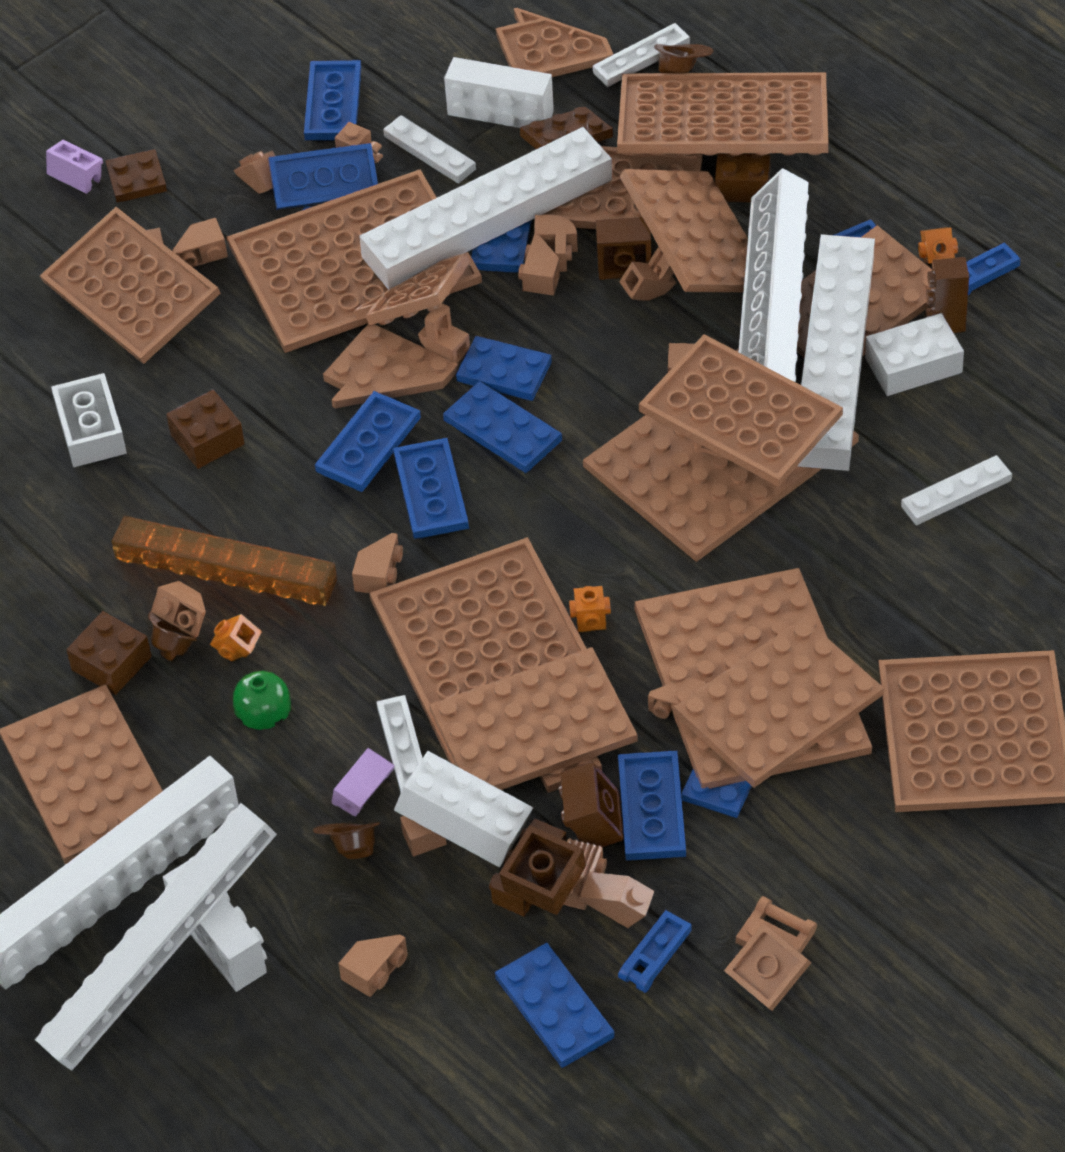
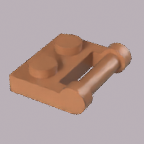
(765, 907)

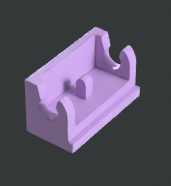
(73, 165)
(361, 782)

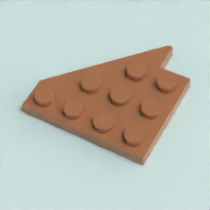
(549, 45)
(417, 293)
(387, 365)

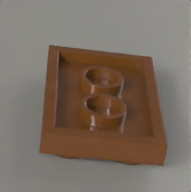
(550, 129)

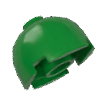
(261, 700)

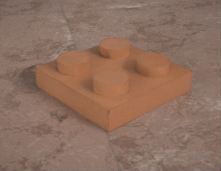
(767, 966)

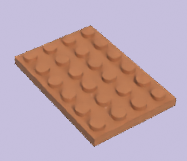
(612, 198)
(691, 227)
(130, 285)
(895, 290)
(741, 410)
(778, 701)
(534, 721)
(81, 769)

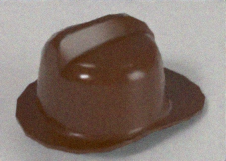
(680, 57)
(168, 638)
(350, 838)

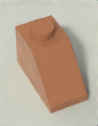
(616, 897)

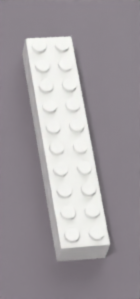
(486, 207)
(774, 273)
(837, 340)
(113, 868)

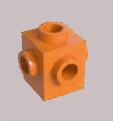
(931, 239)
(590, 608)
(235, 637)

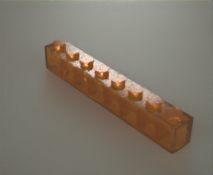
(224, 560)

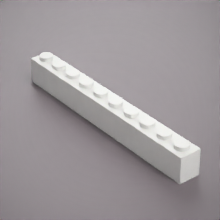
(155, 936)

